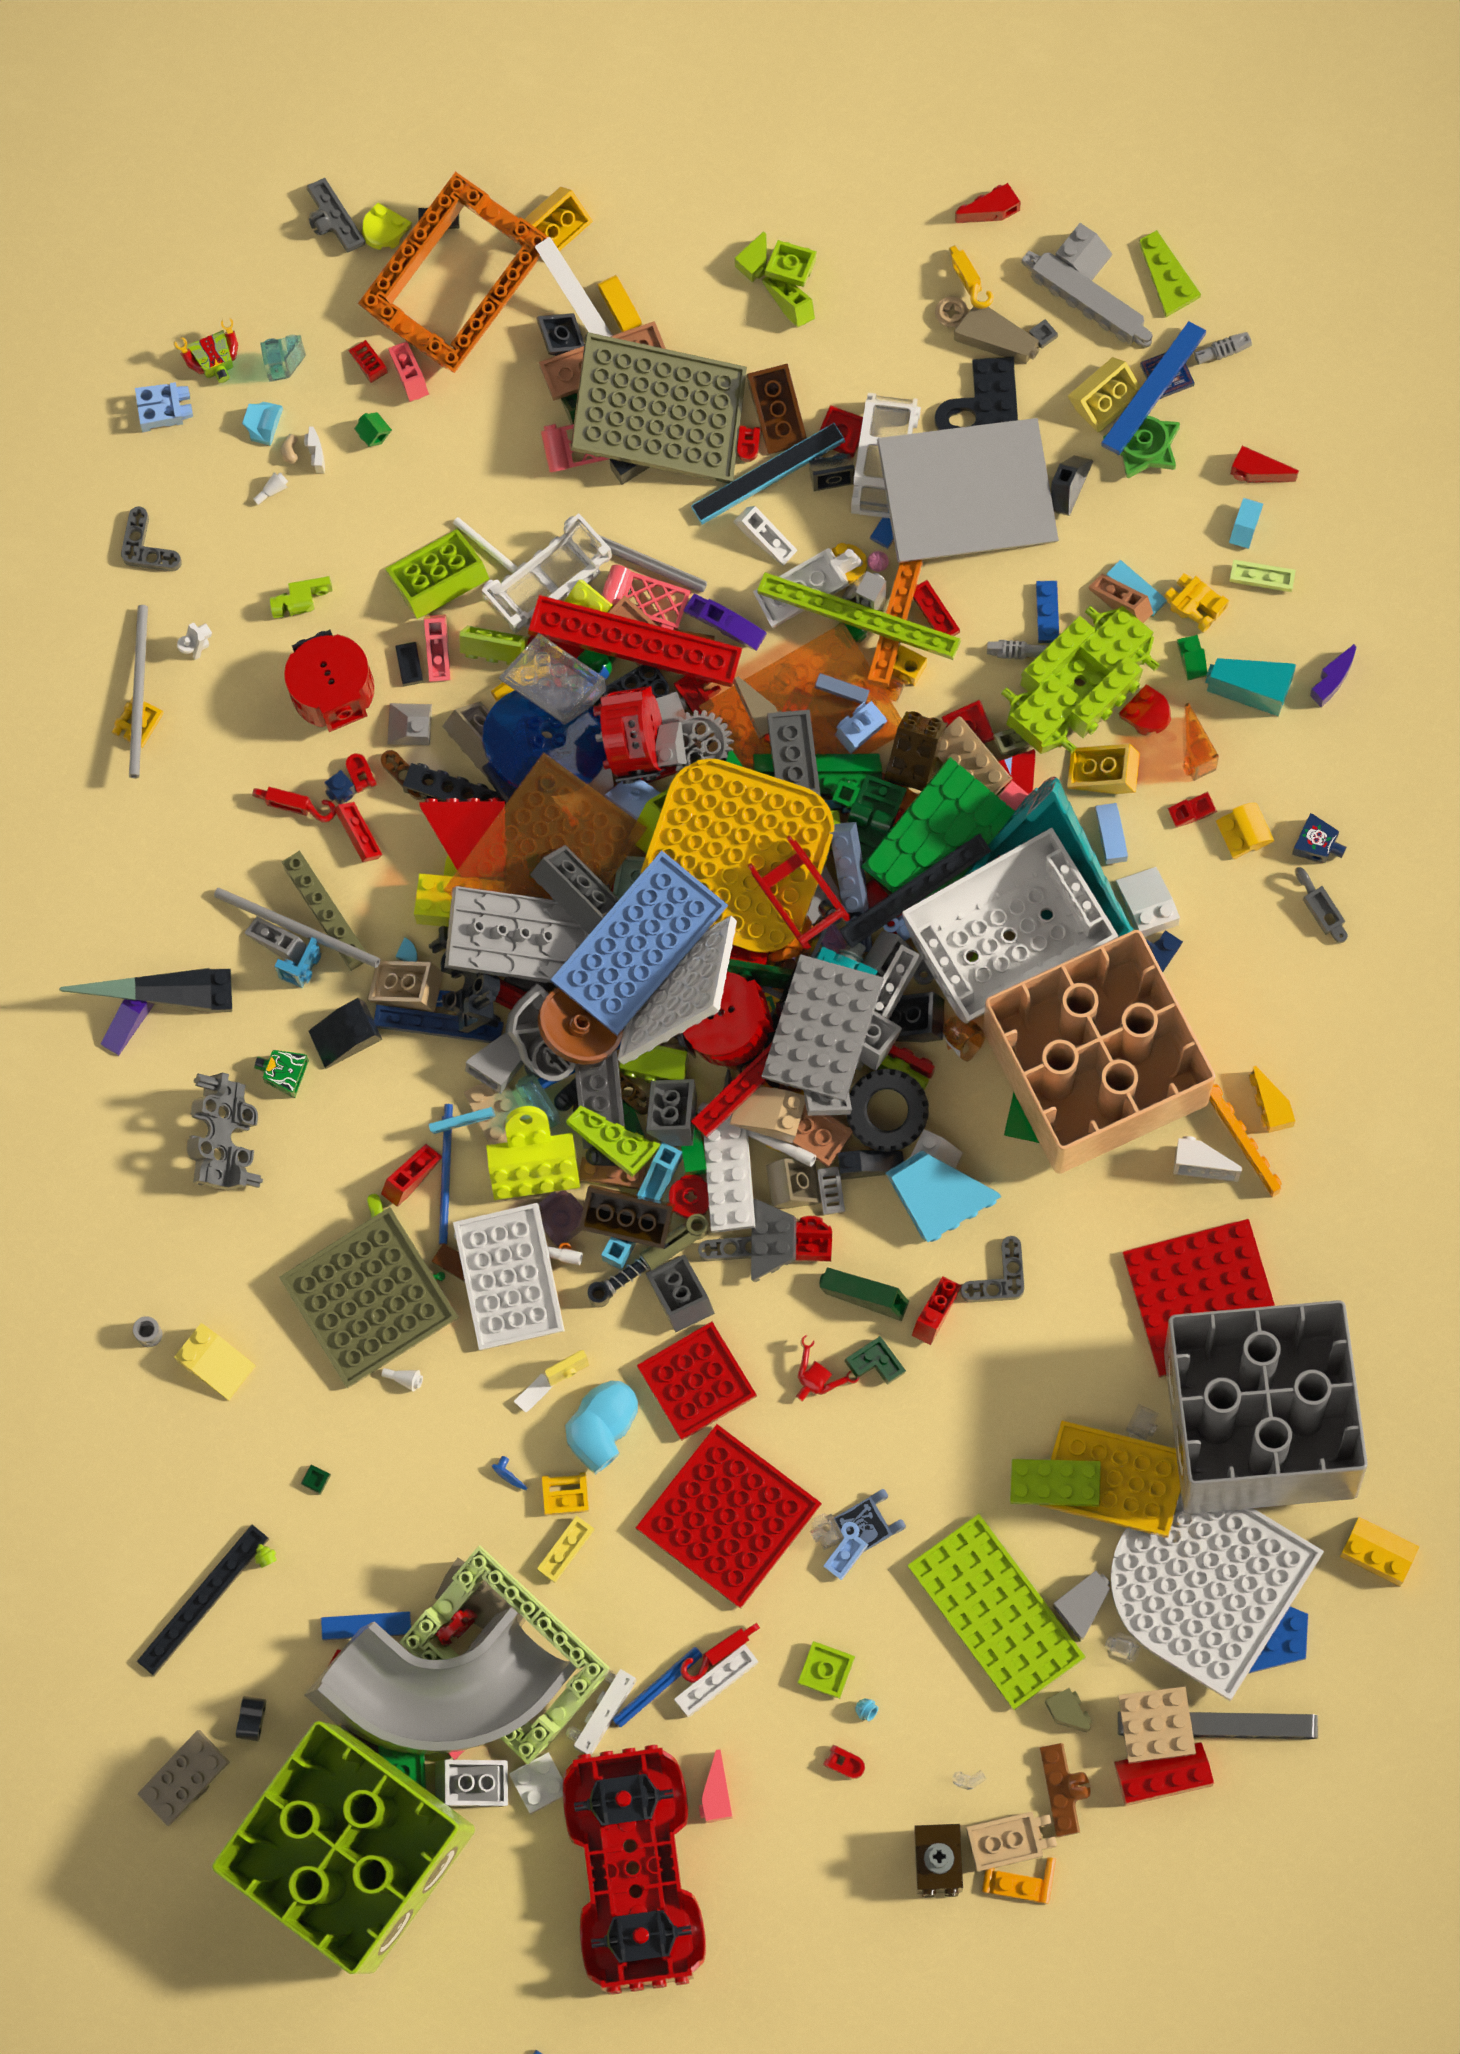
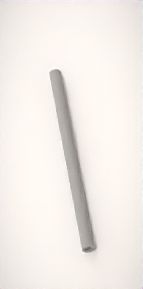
(138, 691)
(297, 927)

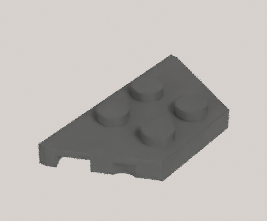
(771, 1240)

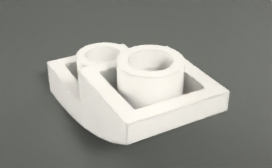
(314, 446)

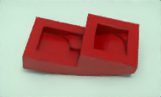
(1192, 810)

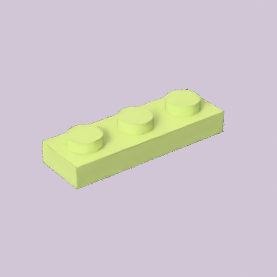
(1262, 575)

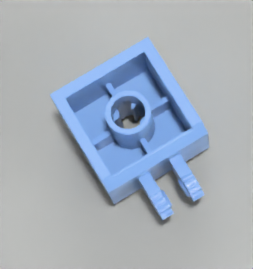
(862, 726)

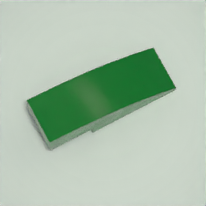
(694, 1156)

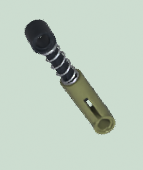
(650, 1259)

